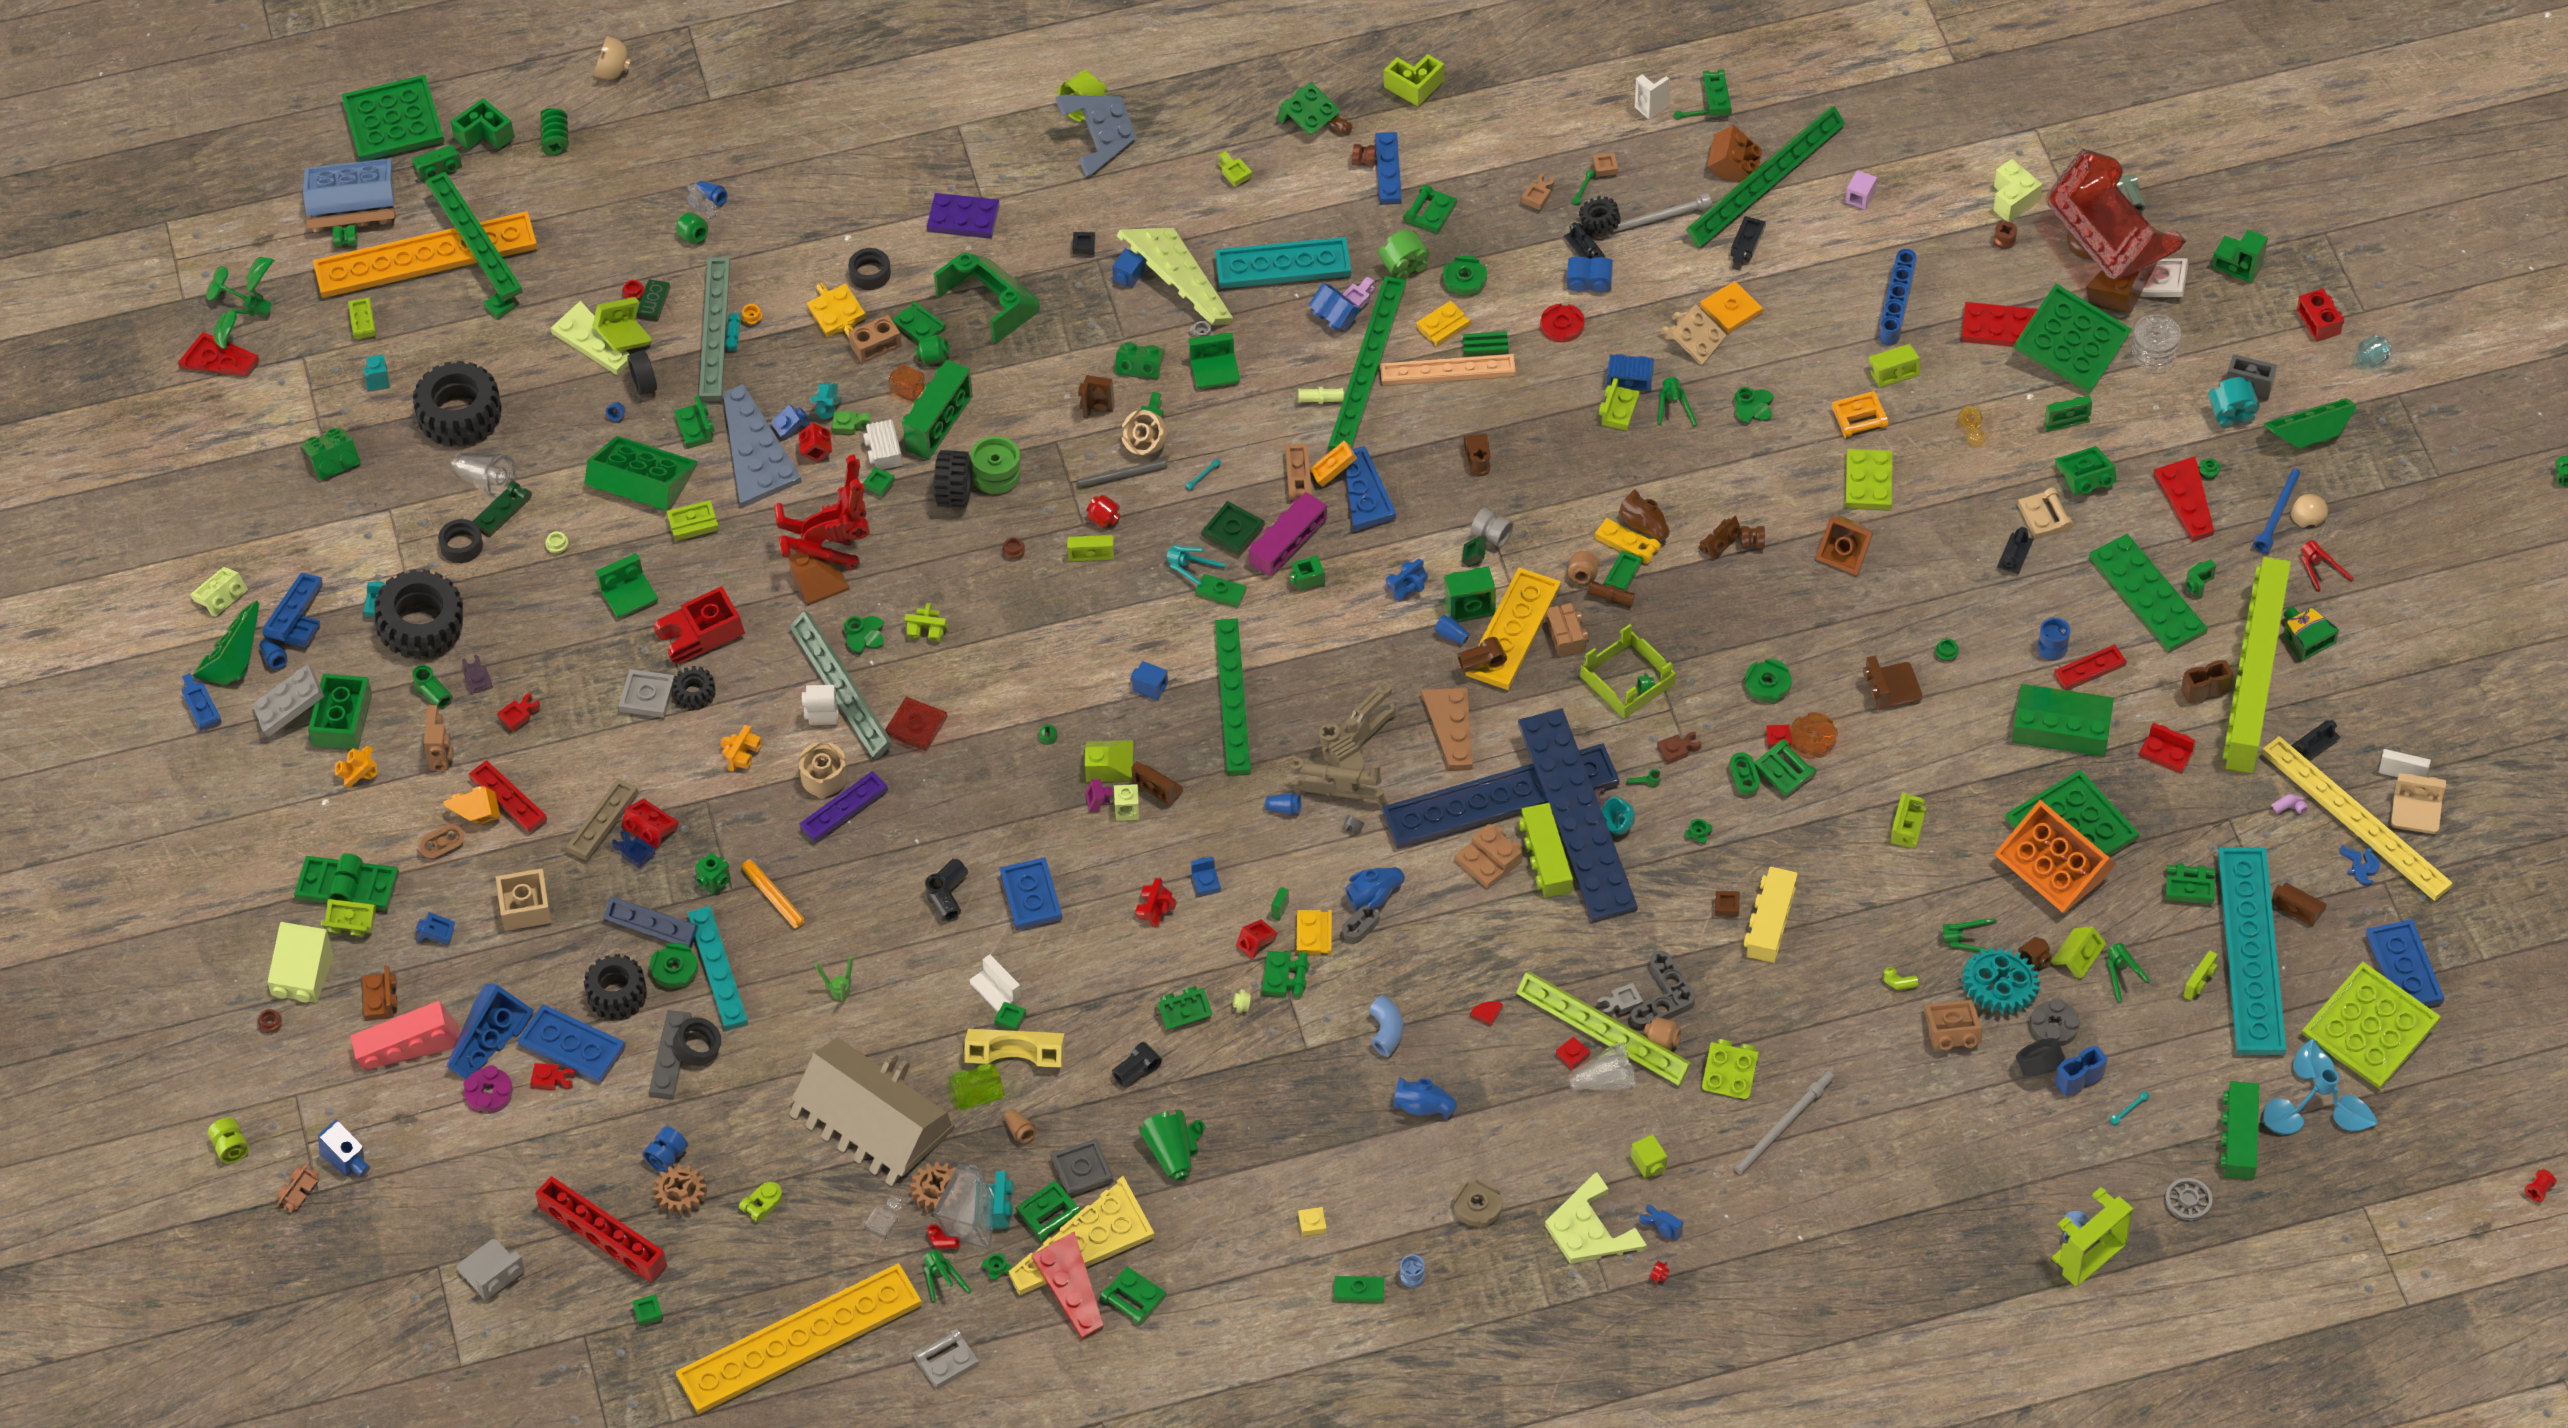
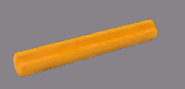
(773, 893)

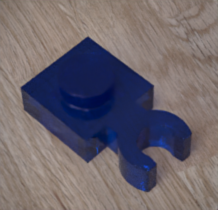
(634, 851)

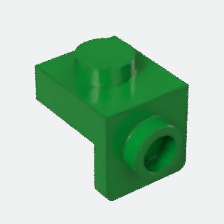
(2198, 575)

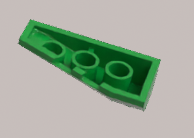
(231, 651)

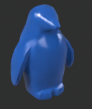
(1373, 886)
(1423, 1098)

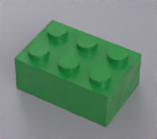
(341, 713)

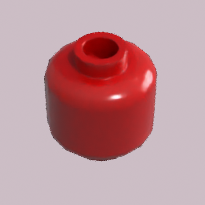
(1103, 511)

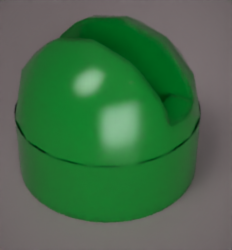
(1048, 739)

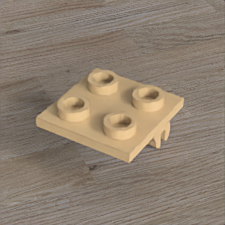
(1695, 333)

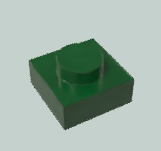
(1474, 551)

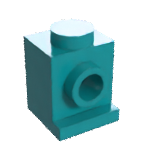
(376, 373)

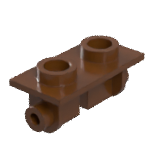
(1723, 537)

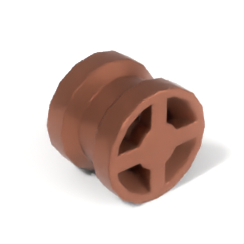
(2001, 238)

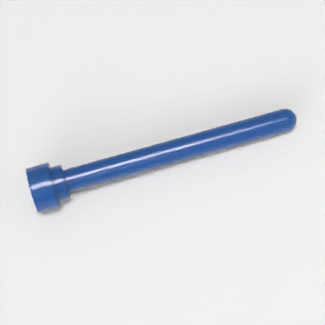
(2264, 541)

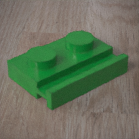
(918, 323)
(2068, 413)

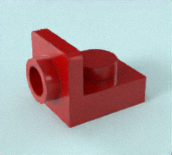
(1254, 936)

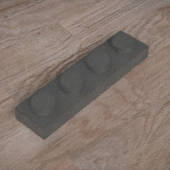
(667, 1062)

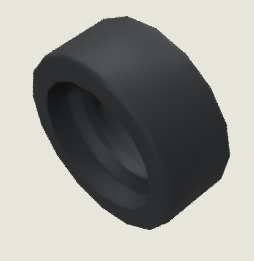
(864, 256)
(642, 372)
(464, 554)
(689, 1055)
(2040, 1057)

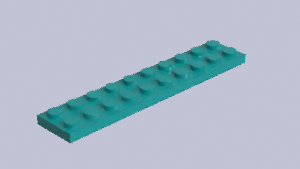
(2251, 951)

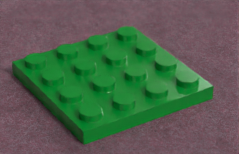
(392, 118)
(2072, 338)
(2085, 810)

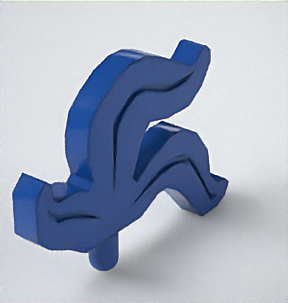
(2361, 871)

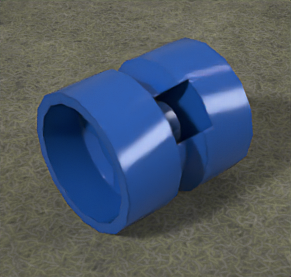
(2053, 638)
(666, 1147)

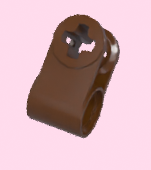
(1478, 453)

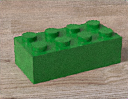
(937, 409)

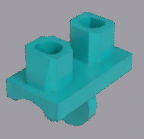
(826, 399)

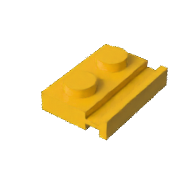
(1443, 323)
(1314, 932)

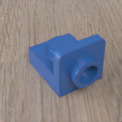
(1205, 876)
(435, 928)

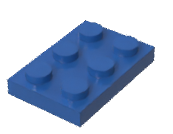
(1030, 893)

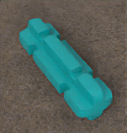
(733, 332)

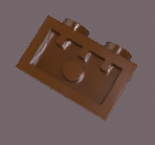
(1096, 394)
(1155, 783)

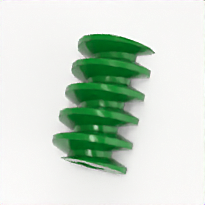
(554, 131)

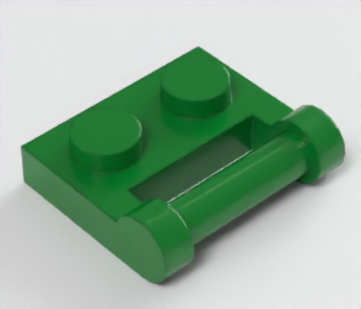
(1436, 212)
(1782, 774)
(1045, 1204)
(1136, 1289)

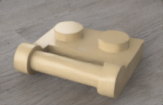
(2038, 516)

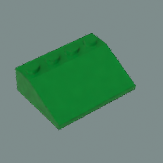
(639, 472)
(2063, 720)

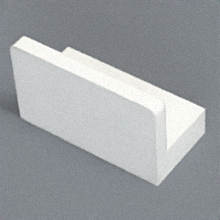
(1651, 97)
(2396, 762)
(995, 984)

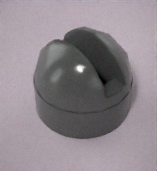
(1351, 821)

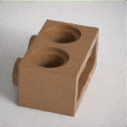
(875, 339)

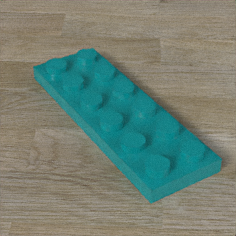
(1283, 262)

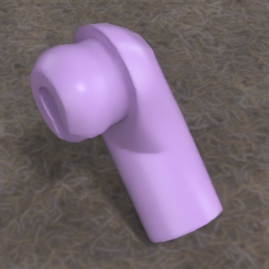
(2290, 801)

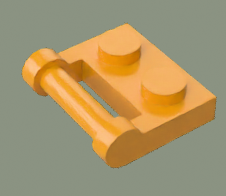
(1858, 408)

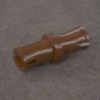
(1610, 593)

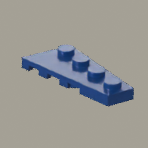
(1367, 495)

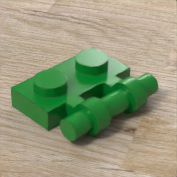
(2190, 888)
(1277, 971)

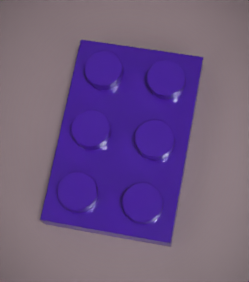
(963, 215)

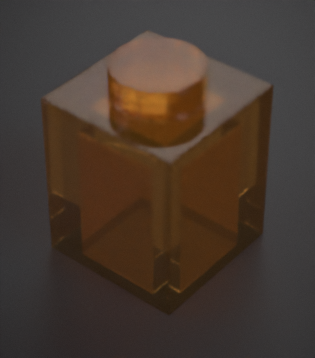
(907, 382)

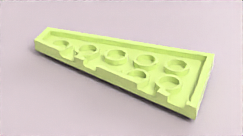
(1175, 265)

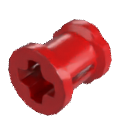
(2540, 1185)

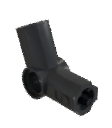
(945, 880)

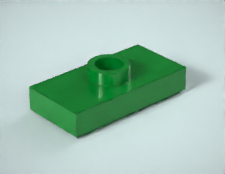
(1221, 590)
(1359, 1289)

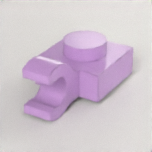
(1360, 294)

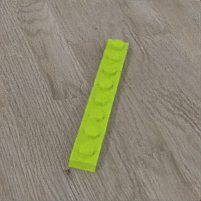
(1603, 1027)

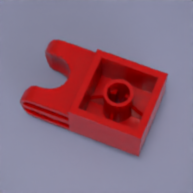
(700, 625)

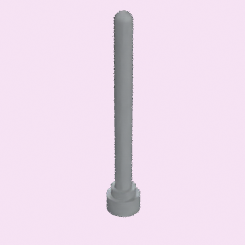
(1702, 203)

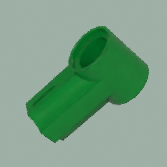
(431, 687)

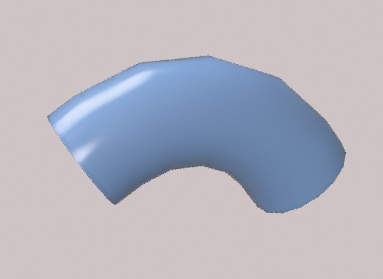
(1390, 1025)

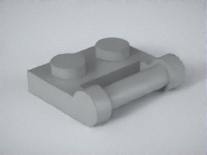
(950, 1365)

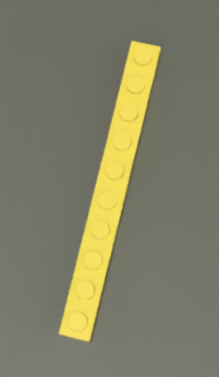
(2357, 818)

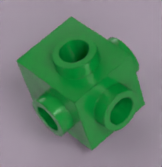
(712, 873)

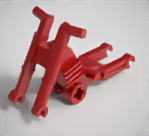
(834, 523)

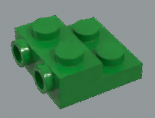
(2086, 470)

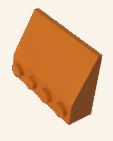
(2054, 857)

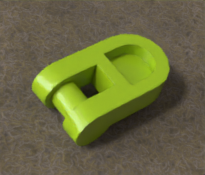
(767, 1195)

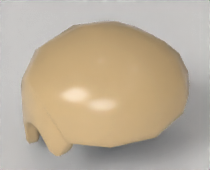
(2309, 510)

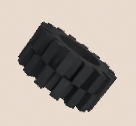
(1601, 224)
(690, 677)

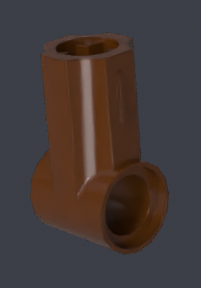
(1488, 653)

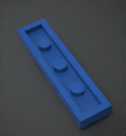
(1388, 168)
(292, 606)

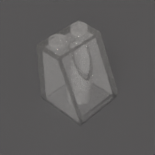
(967, 1207)

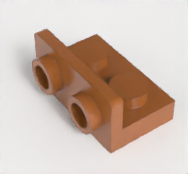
(379, 996)

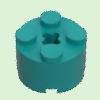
(2234, 401)

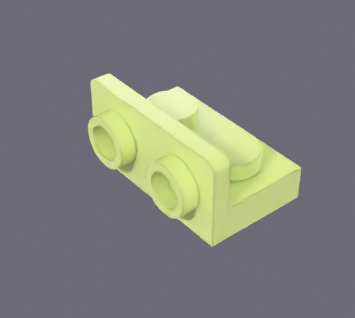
(220, 591)

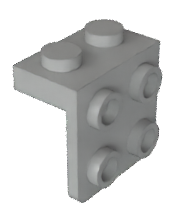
(491, 1268)

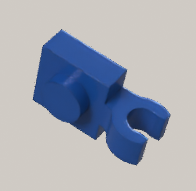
(1666, 1223)

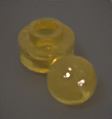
(1976, 436)

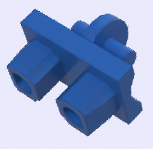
(1409, 579)

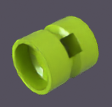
(228, 1140)

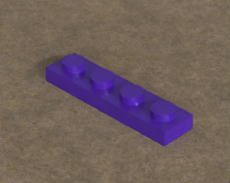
(843, 806)

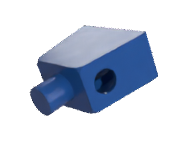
(342, 1150)

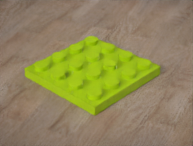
(2371, 1025)

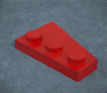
(208, 356)

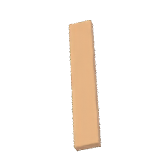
(1447, 369)

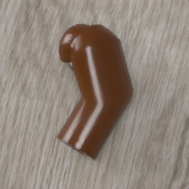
(1340, 125)

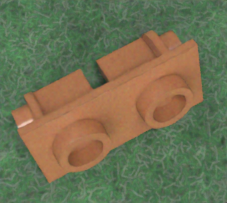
(303, 1179)

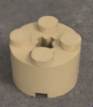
(823, 769)

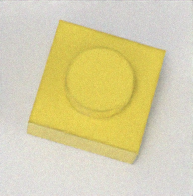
(1312, 1221)

